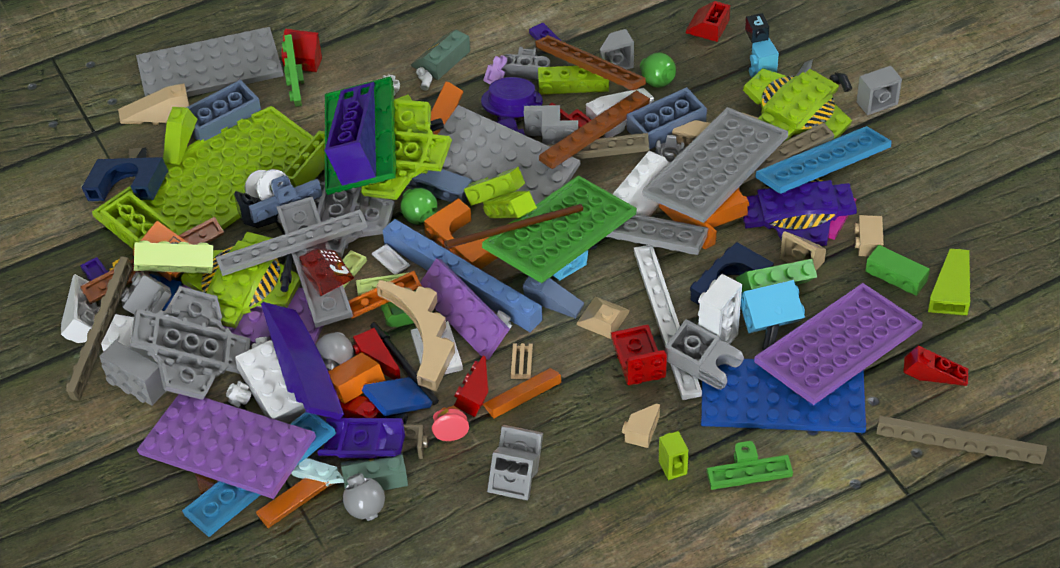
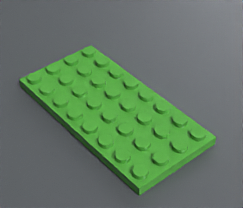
(553, 244)

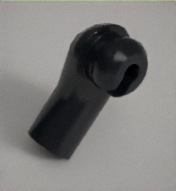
(842, 79)

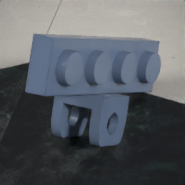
(283, 195)

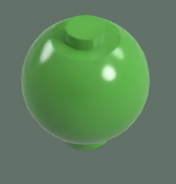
(658, 69)
(418, 205)

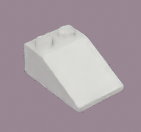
(121, 331)

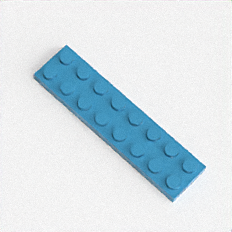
(823, 159)
(225, 501)

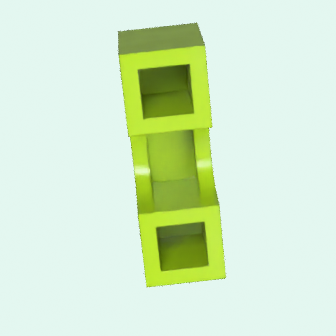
(490, 188)

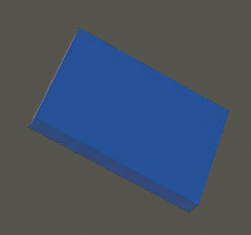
(396, 396)

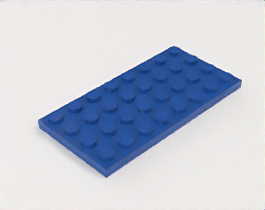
(763, 402)

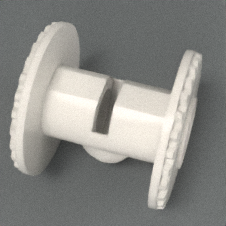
(259, 183)

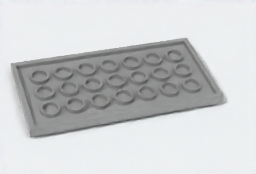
(212, 63)
(487, 149)
(715, 164)

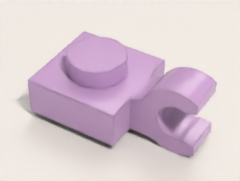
(494, 71)

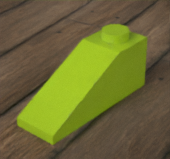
(178, 133)

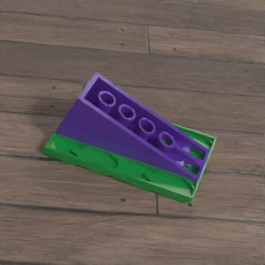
(359, 136)

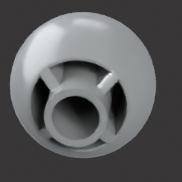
(334, 349)
(363, 497)

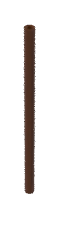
(513, 226)

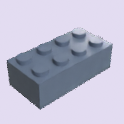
(223, 110)
(666, 114)

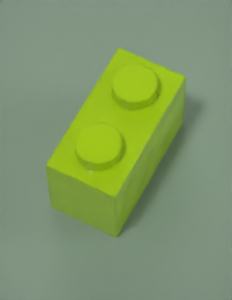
(673, 455)

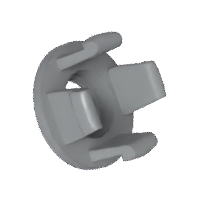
(669, 146)

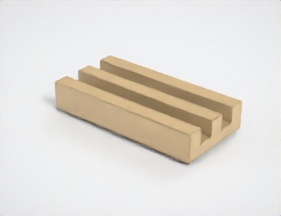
(522, 349)

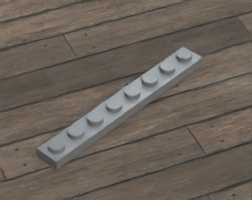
(291, 242)

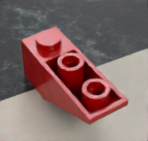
(934, 368)
(475, 389)

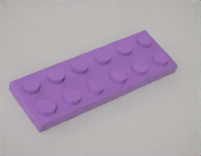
(465, 309)

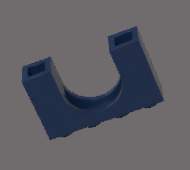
(106, 172)
(735, 261)

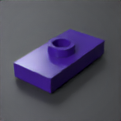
(540, 31)

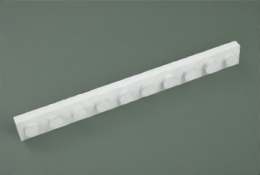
(664, 314)

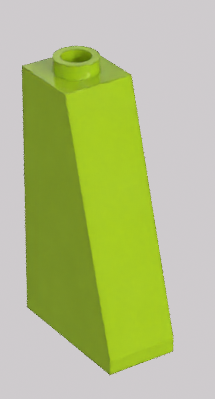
(952, 287)

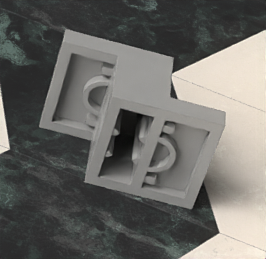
(546, 122)
(145, 294)
(515, 462)

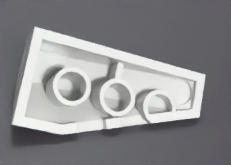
(78, 313)

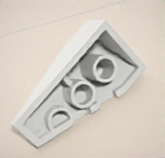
(603, 103)

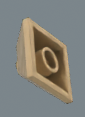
(799, 249)
(602, 317)

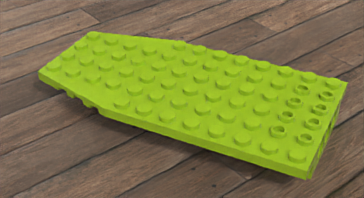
(208, 178)

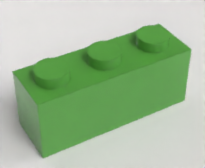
(897, 270)

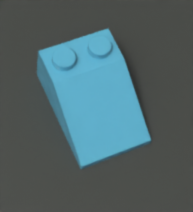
(763, 56)

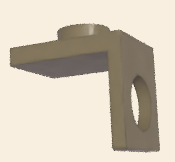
(420, 435)

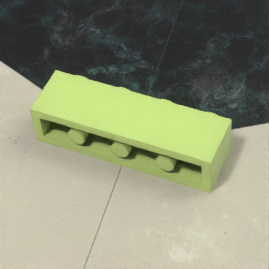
(173, 257)

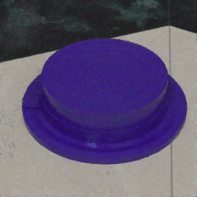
(509, 96)

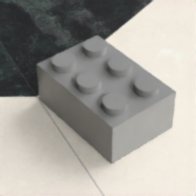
(132, 373)

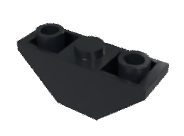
(243, 202)

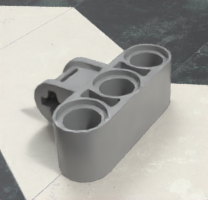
(524, 64)

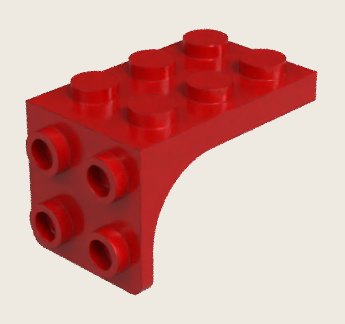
(639, 355)

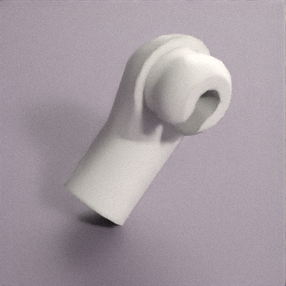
(425, 77)

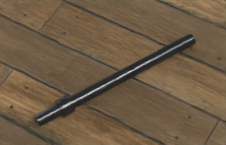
(286, 276)
(402, 361)

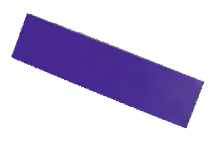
(301, 362)

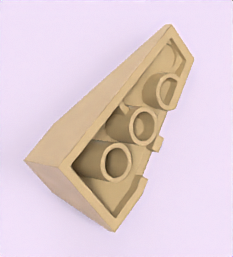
(155, 107)

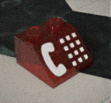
(325, 270)

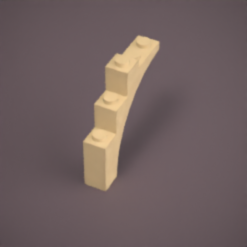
(431, 326)

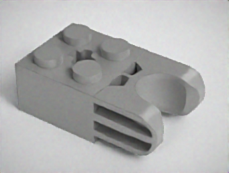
(700, 353)

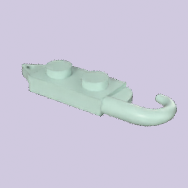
(317, 471)

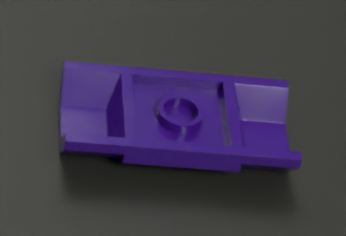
(364, 437)

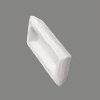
(391, 259)

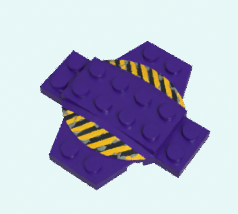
(801, 210)

